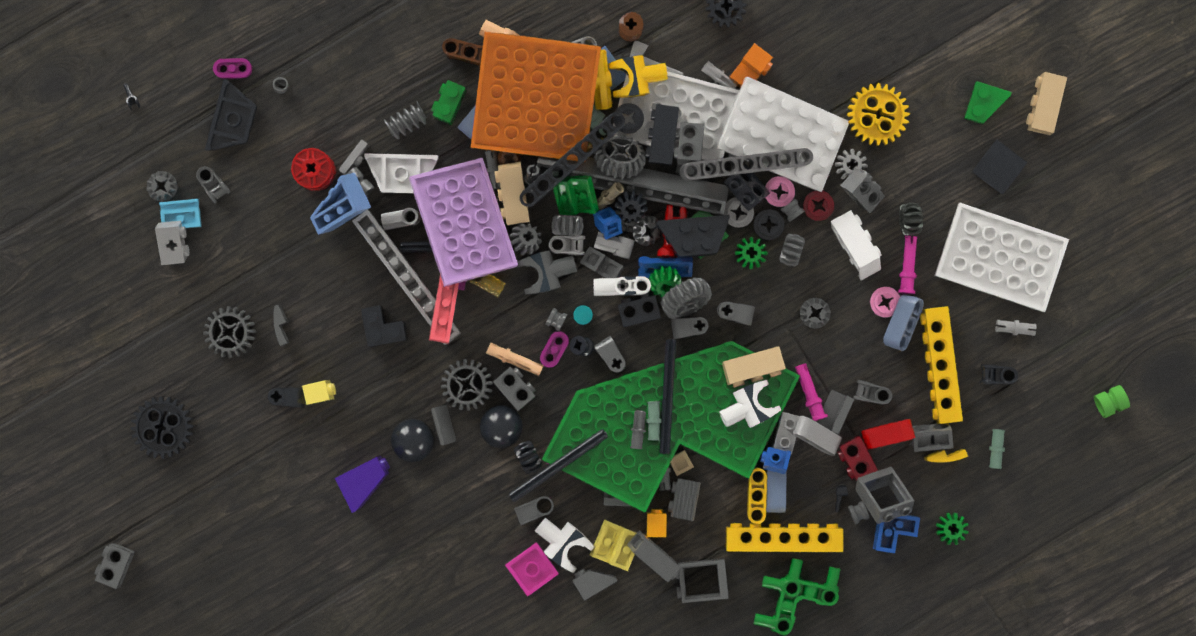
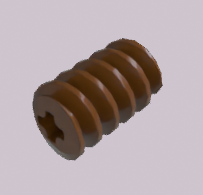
(630, 19)

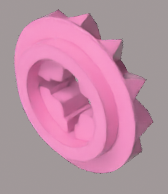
(786, 185)
(876, 299)

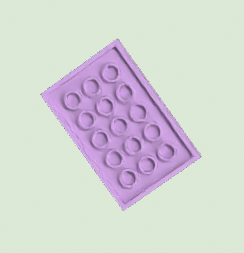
(463, 221)

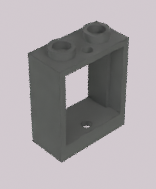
(880, 479)
(654, 556)
(722, 581)

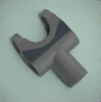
(548, 271)

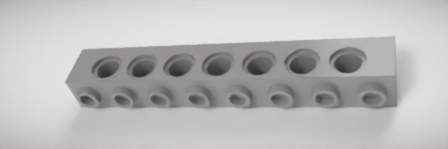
(399, 267)

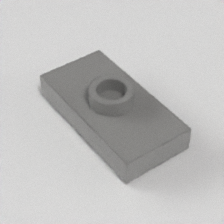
(354, 158)

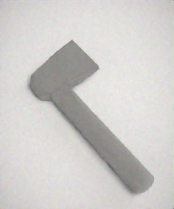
(639, 49)

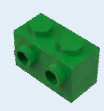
(449, 102)

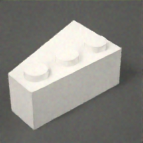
(857, 244)

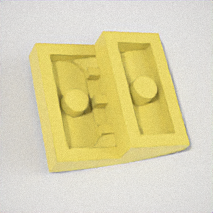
(612, 545)

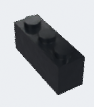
(662, 135)

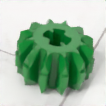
(755, 248)
(664, 280)
(946, 534)

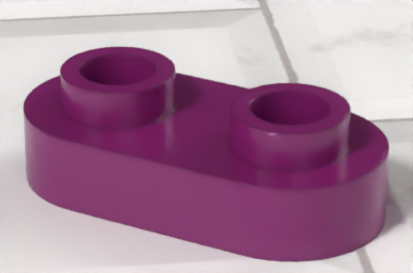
(233, 68)
(554, 349)

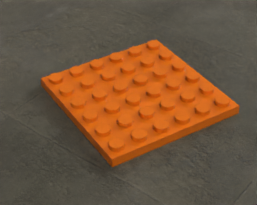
(534, 95)

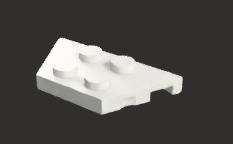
(394, 170)

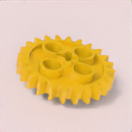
(874, 131)

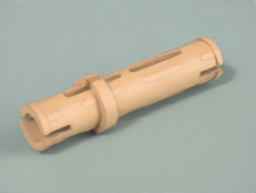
(514, 359)

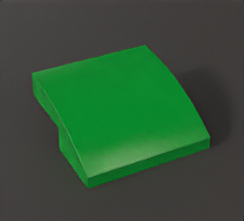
(576, 195)

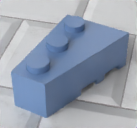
(341, 205)

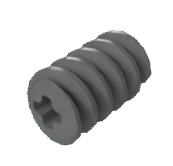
(406, 121)

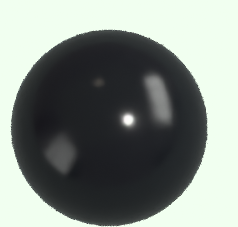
(501, 426)
(412, 440)

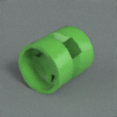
(1110, 402)

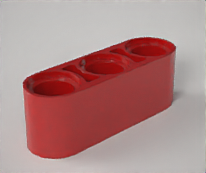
(888, 434)

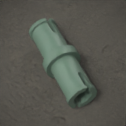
(653, 420)
(997, 448)

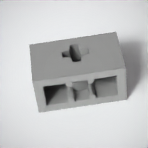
(168, 251)
(784, 436)

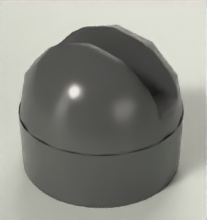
(281, 82)

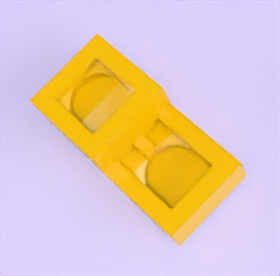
(940, 456)

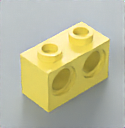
(319, 392)

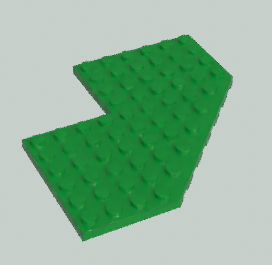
(696, 424)

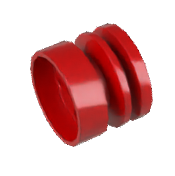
(311, 180)

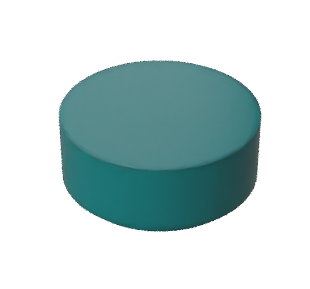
(583, 315)

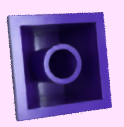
(362, 481)

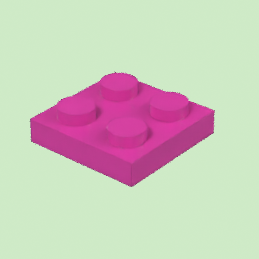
(532, 569)

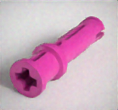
(908, 275)
(813, 401)

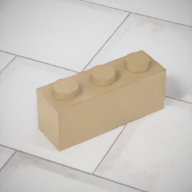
(1046, 103)
(512, 185)
(753, 366)

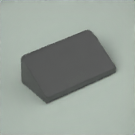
(443, 425)

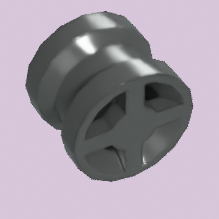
(792, 210)
(556, 319)
(858, 512)

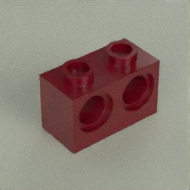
(861, 455)

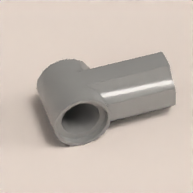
(398, 219)
(618, 245)

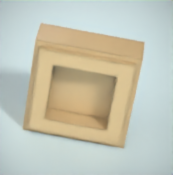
(681, 463)

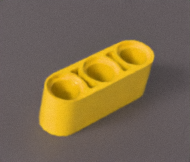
(757, 505)

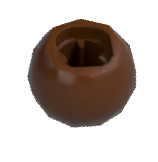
(507, 157)

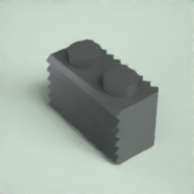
(684, 499)

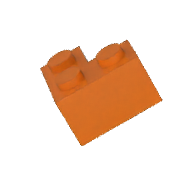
(752, 65)

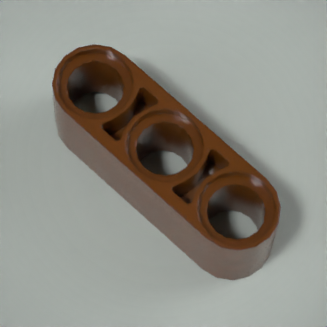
(459, 53)

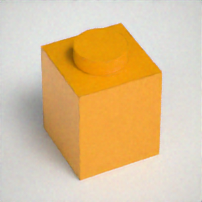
(656, 523)

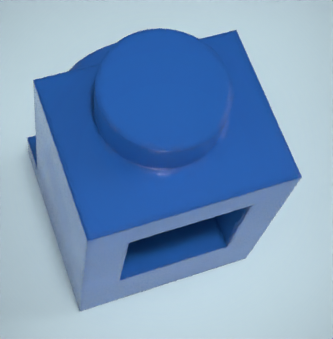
(608, 222)
(776, 466)

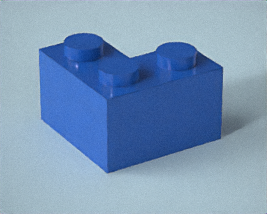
(887, 532)

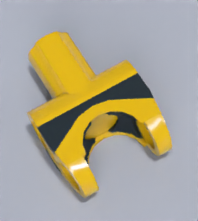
(638, 75)

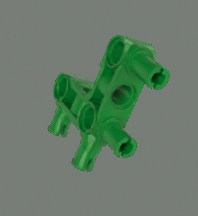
(788, 600)

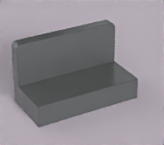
(836, 408)

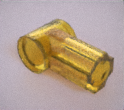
(490, 284)

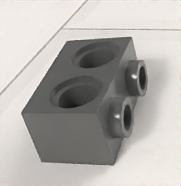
(693, 144)
(863, 190)
(511, 391)
(932, 437)
(118, 568)

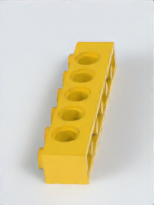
(949, 373)
(833, 543)

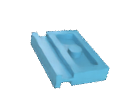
(184, 210)

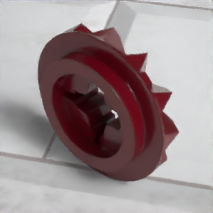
(828, 205)

